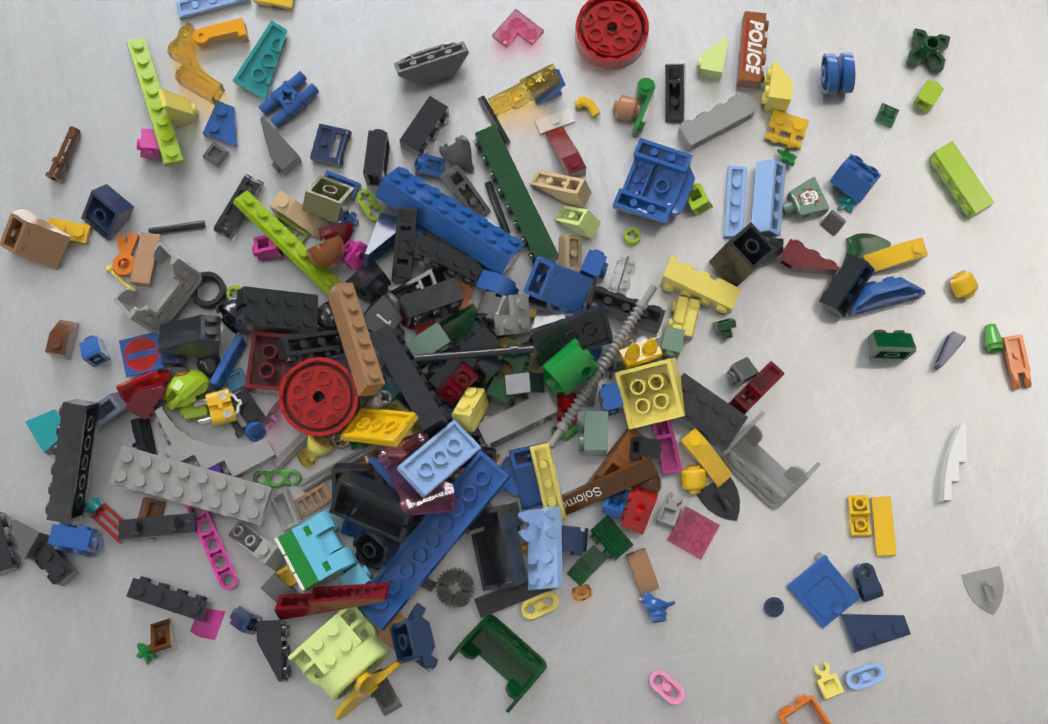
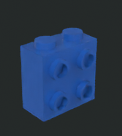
(82, 541)

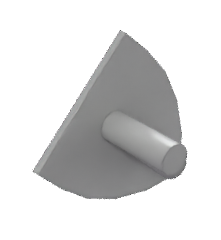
(985, 588)

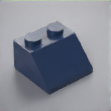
(106, 211)

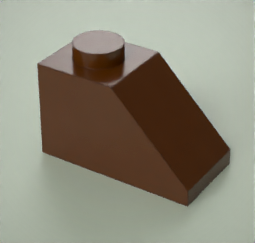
(62, 339)

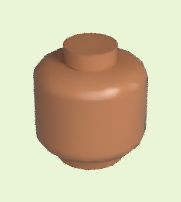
(626, 108)

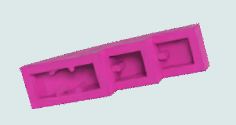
(669, 454)

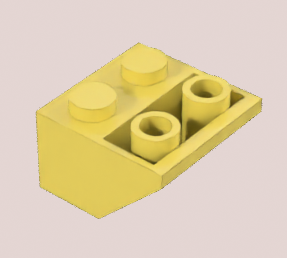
(777, 89)

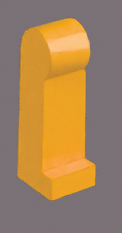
(221, 32)

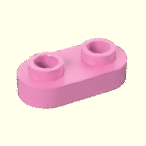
(667, 687)

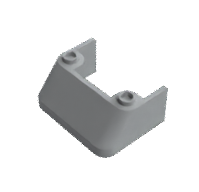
(762, 471)

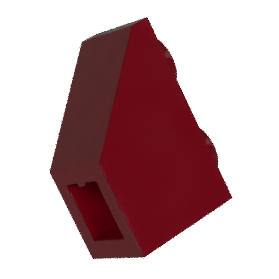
(145, 398)

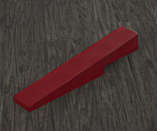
(330, 599)

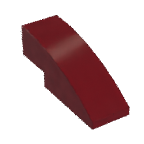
(757, 387)

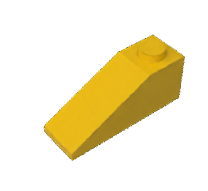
(897, 255)
(703, 454)

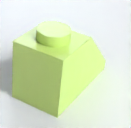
(713, 60)
(578, 220)

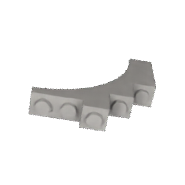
(238, 459)

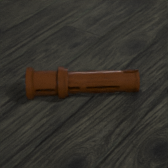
(58, 161)

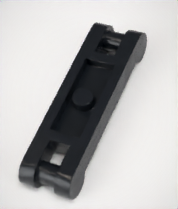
(231, 212)

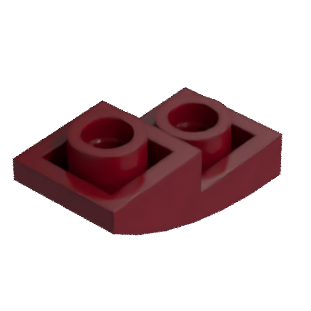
(457, 384)

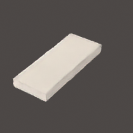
(554, 121)

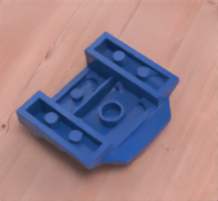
(656, 182)

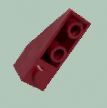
(801, 259)

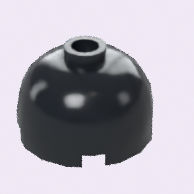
(228, 311)

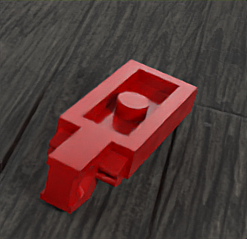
(153, 377)

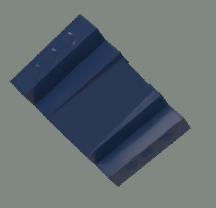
(414, 639)

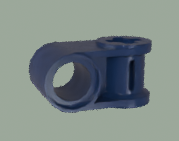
(868, 584)

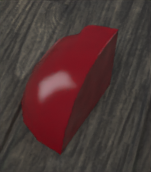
(343, 229)

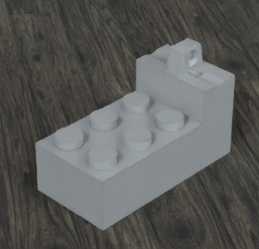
(517, 420)

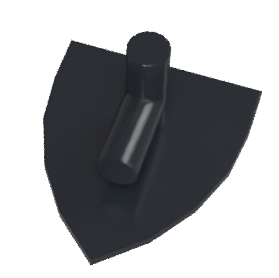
(721, 501)

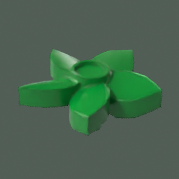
(786, 156)
(145, 651)

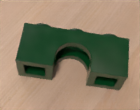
(497, 387)

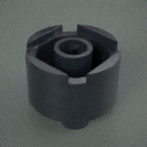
(374, 549)

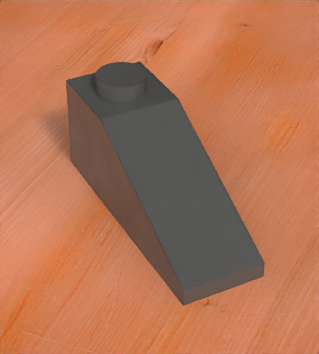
(280, 152)
(463, 190)

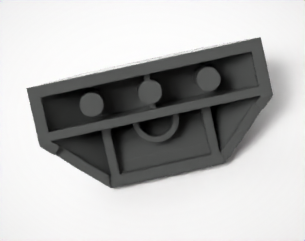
(432, 63)

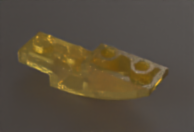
(525, 91)

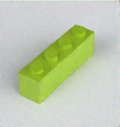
(961, 180)

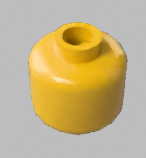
(963, 284)
(693, 478)

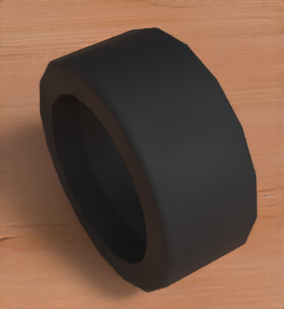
(218, 299)

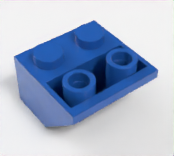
(855, 177)

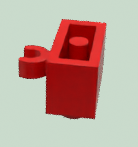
(639, 509)

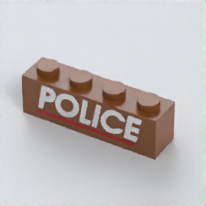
(751, 50)

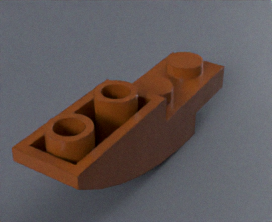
(618, 455)

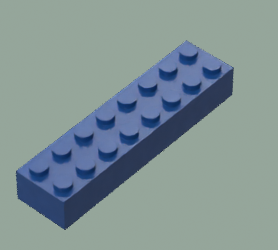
(451, 220)

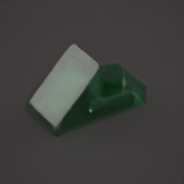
(586, 565)

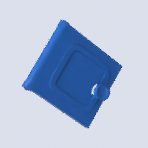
(821, 588)

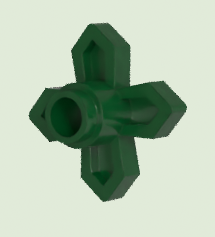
(928, 49)

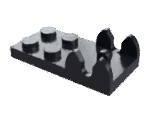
(588, 327)

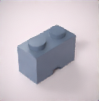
(110, 408)

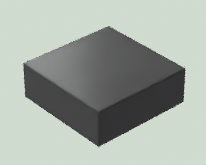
(215, 154)

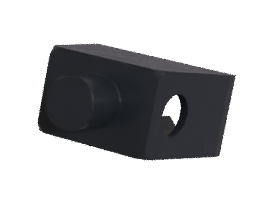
(370, 282)

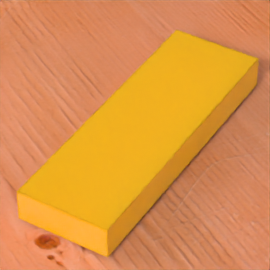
(883, 526)

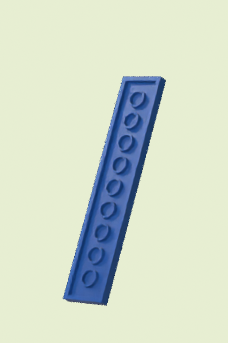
(435, 538)

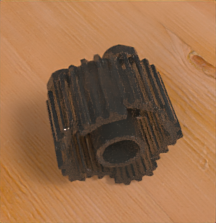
(449, 578)

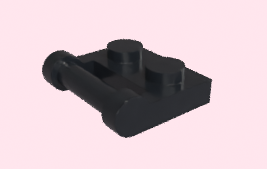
(248, 410)

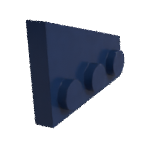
(872, 630)

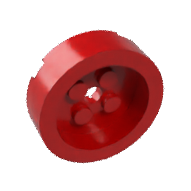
(608, 48)
(324, 417)

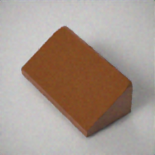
(150, 508)

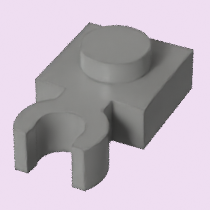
(669, 513)

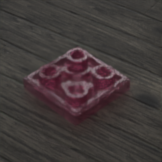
(693, 532)

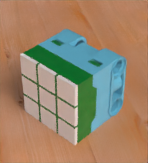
(316, 552)

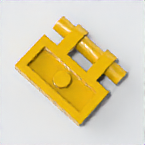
(786, 124)

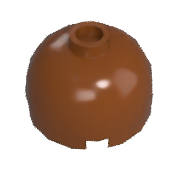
(327, 253)

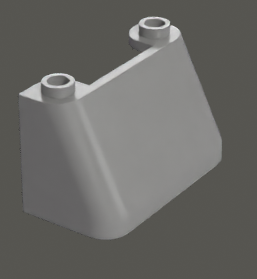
(170, 288)

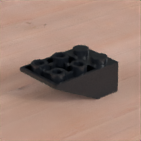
(273, 642)

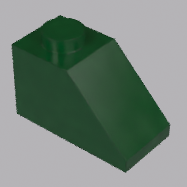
(459, 322)

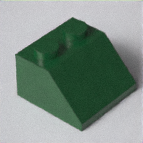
(891, 345)

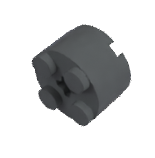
(492, 306)

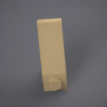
(562, 187)
(292, 210)

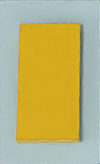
(379, 426)

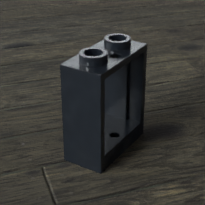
(376, 157)

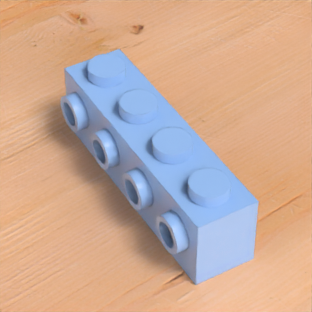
(768, 197)

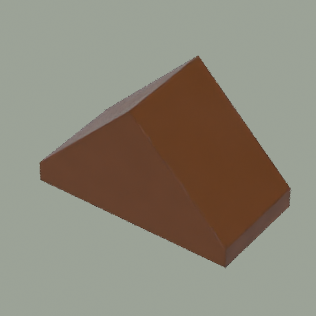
(162, 637)

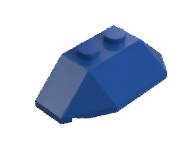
(885, 294)

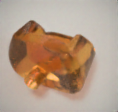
(582, 592)

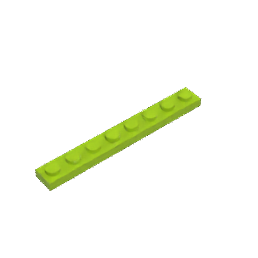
(149, 87)
(284, 240)

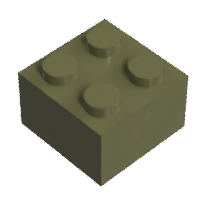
(328, 199)

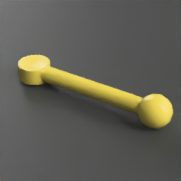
(109, 269)

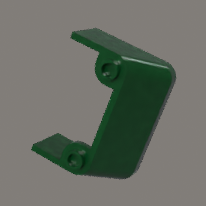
(505, 653)

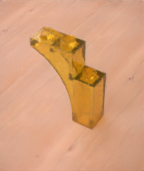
(190, 73)

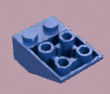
(558, 284)
(525, 477)

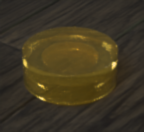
(306, 458)

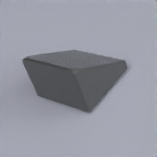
(833, 223)

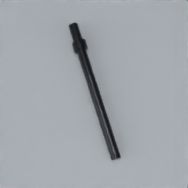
(513, 351)

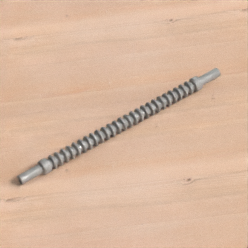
(642, 305)

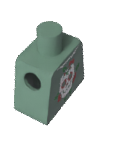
(806, 201)

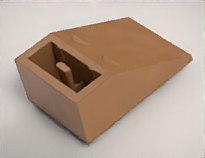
(34, 239)

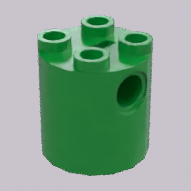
(569, 368)

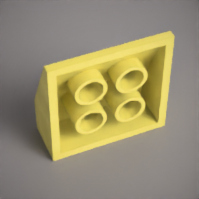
(651, 393)

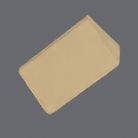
(570, 251)

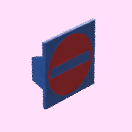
(141, 354)

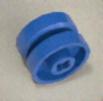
(838, 73)

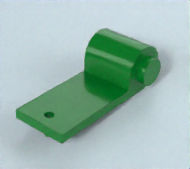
(644, 94)

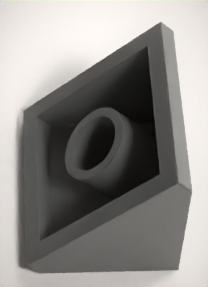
(28, 539)

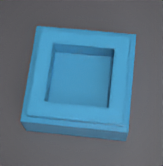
(236, 380)

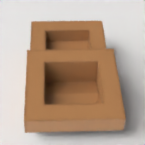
(642, 571)

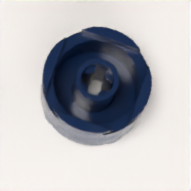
(574, 540)

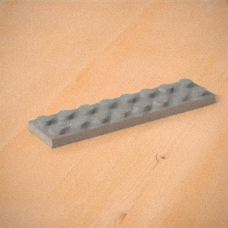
(191, 485)

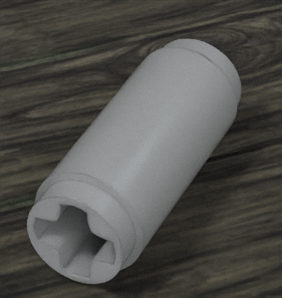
(379, 400)

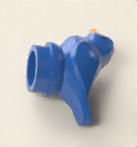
(655, 607)

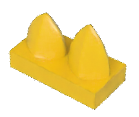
(640, 353)

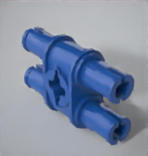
(288, 90)

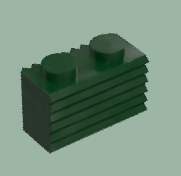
(610, 538)

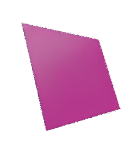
(209, 628)

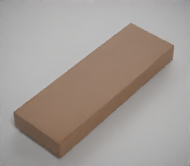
(144, 260)

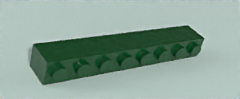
(515, 194)

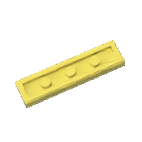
(547, 477)

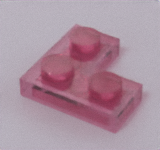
(517, 25)

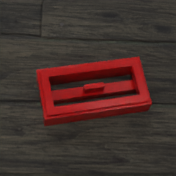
(100, 512)

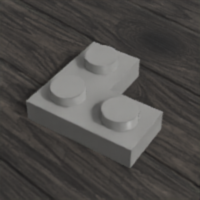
(519, 316)

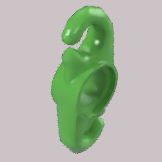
(285, 477)

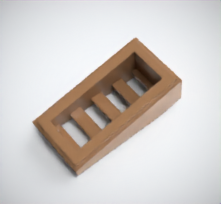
(315, 491)

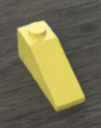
(178, 108)

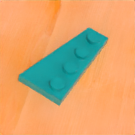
(261, 63)

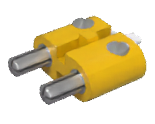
(219, 406)

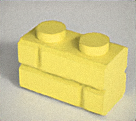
(685, 315)
(471, 408)

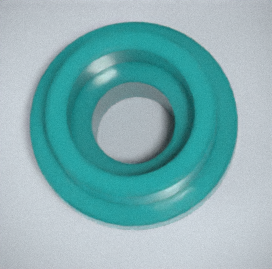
(93, 505)

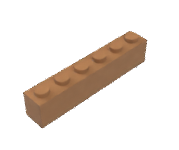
(355, 339)

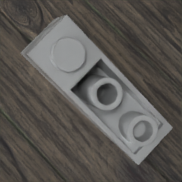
(257, 545)

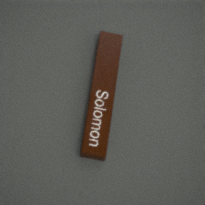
(609, 485)

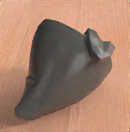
(459, 153)

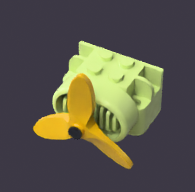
(343, 658)

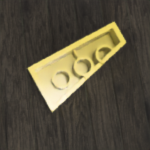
(699, 286)

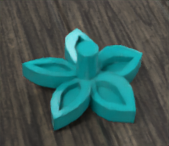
(846, 202)

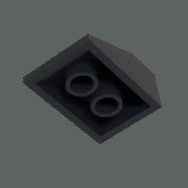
(191, 336)

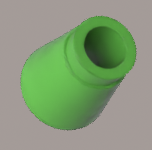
(993, 339)

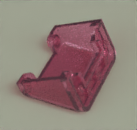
(438, 501)

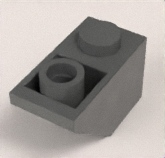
(741, 372)

